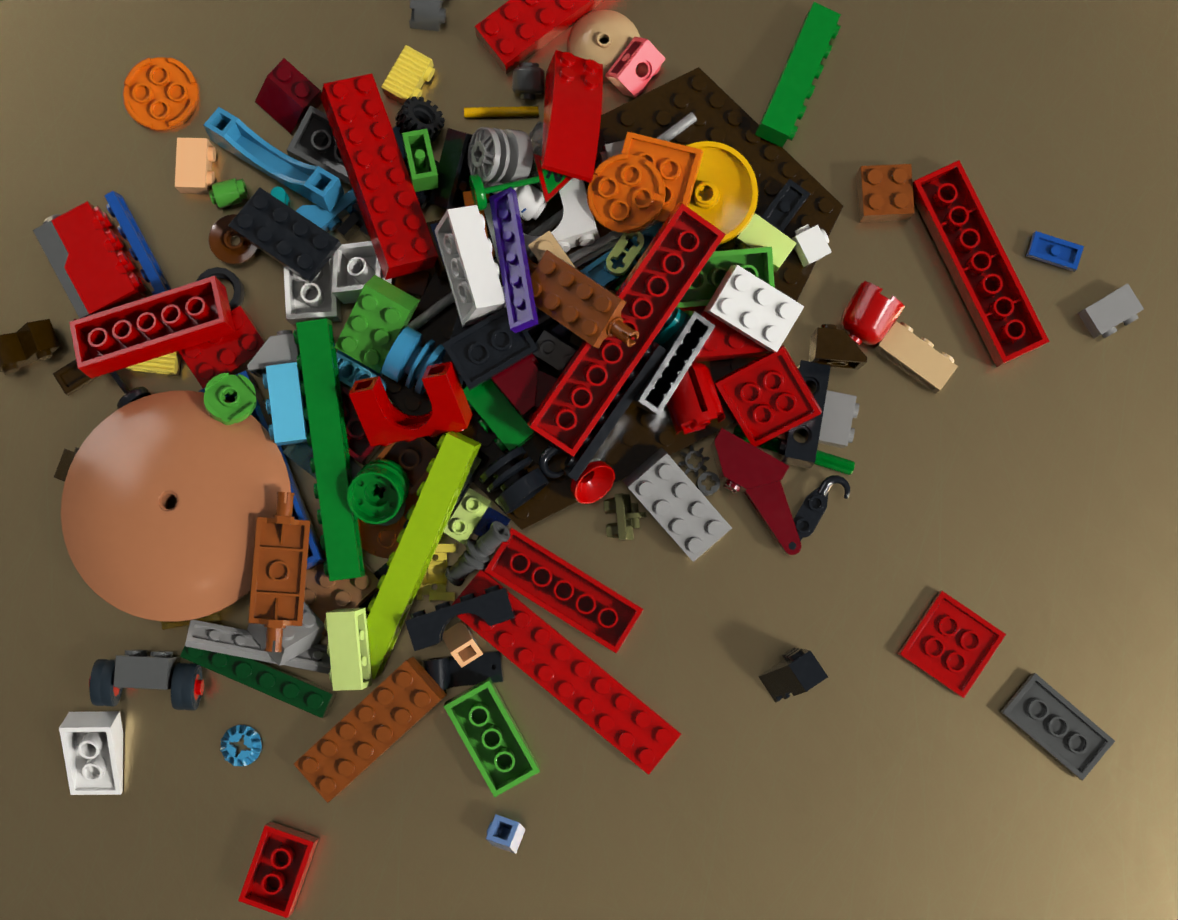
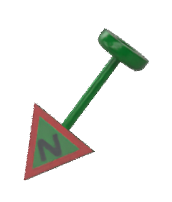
(550, 183)

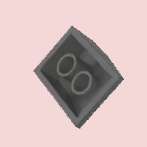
(317, 145)

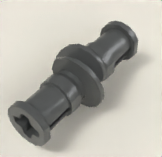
(477, 553)

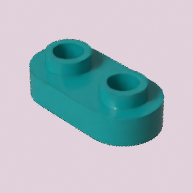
(671, 326)

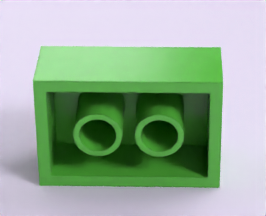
(376, 322)

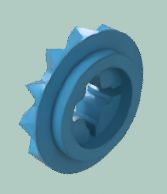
(251, 740)

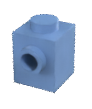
(505, 833)

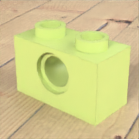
(467, 516)

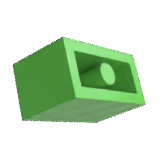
(420, 160)

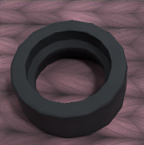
(239, 292)

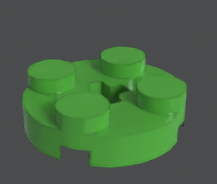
(233, 412)

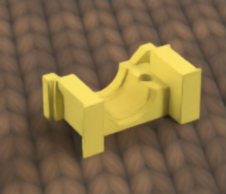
(436, 575)

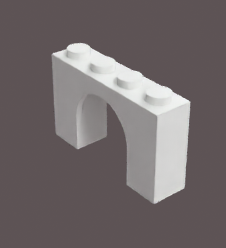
(577, 224)

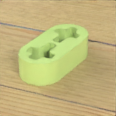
(630, 255)

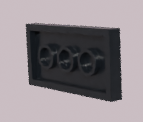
(284, 235)

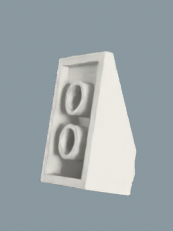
(93, 752)

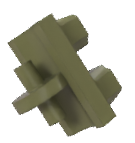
(627, 516)

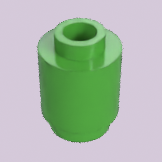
(228, 192)

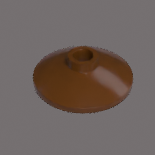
(221, 243)

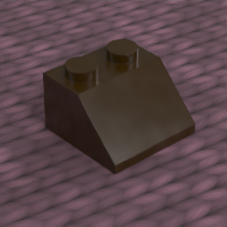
(835, 348)

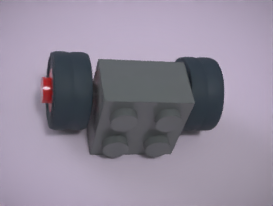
(146, 671)

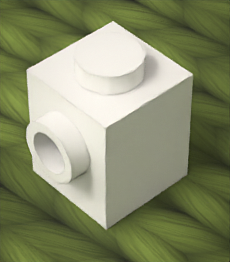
(811, 244)

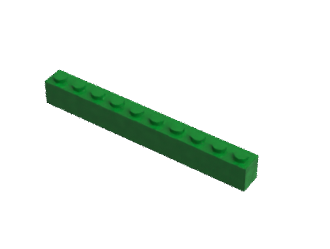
(329, 447)

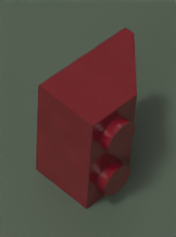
(288, 96)

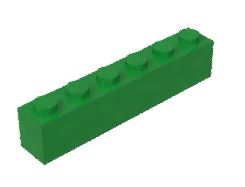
(798, 74)

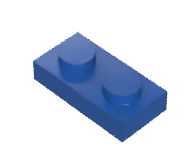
(1055, 251)

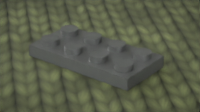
(1057, 726)

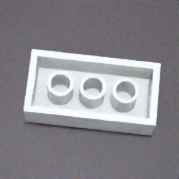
(470, 264)

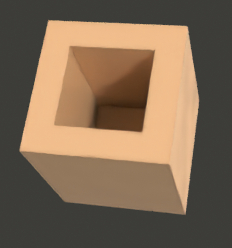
(462, 644)

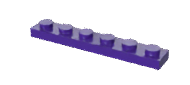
(513, 260)

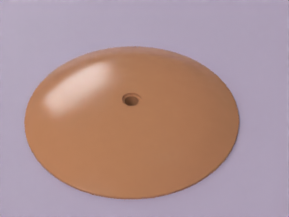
(161, 558)

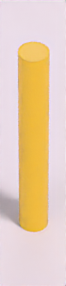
(523, 111)

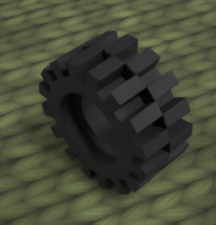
(416, 109)

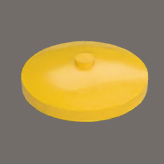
(724, 189)

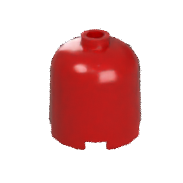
(870, 314)

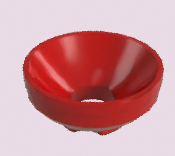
(595, 485)

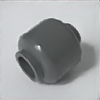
(528, 80)

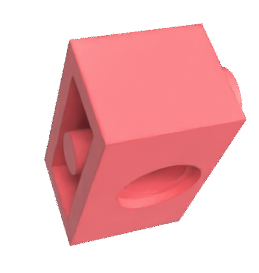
(623, 71)

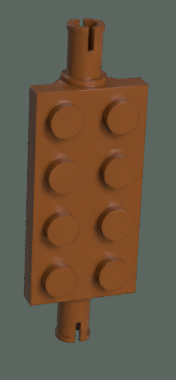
(578, 301)
(279, 571)

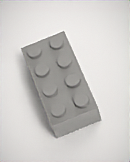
(677, 504)

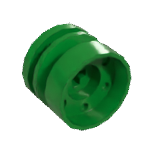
(373, 503)

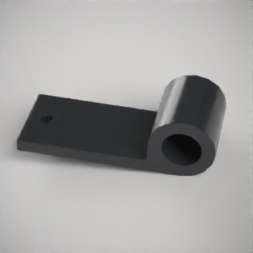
(449, 673)

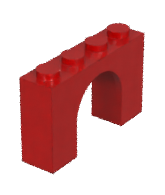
(386, 424)

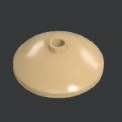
(598, 24)

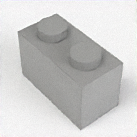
(1110, 311)
(837, 419)

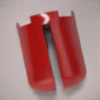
(695, 401)

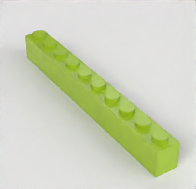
(417, 544)

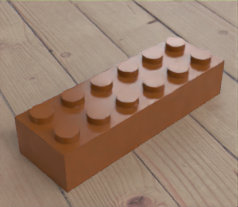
(370, 729)

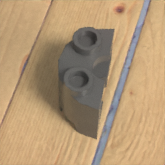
(427, 14)

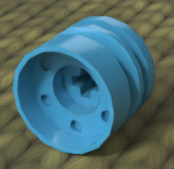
(411, 359)

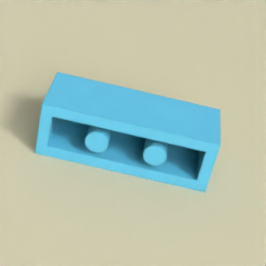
(285, 404)

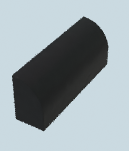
(680, 354)

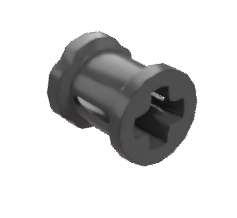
(713, 478)

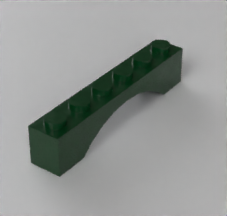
(266, 679)

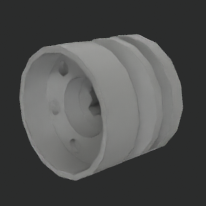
(500, 155)

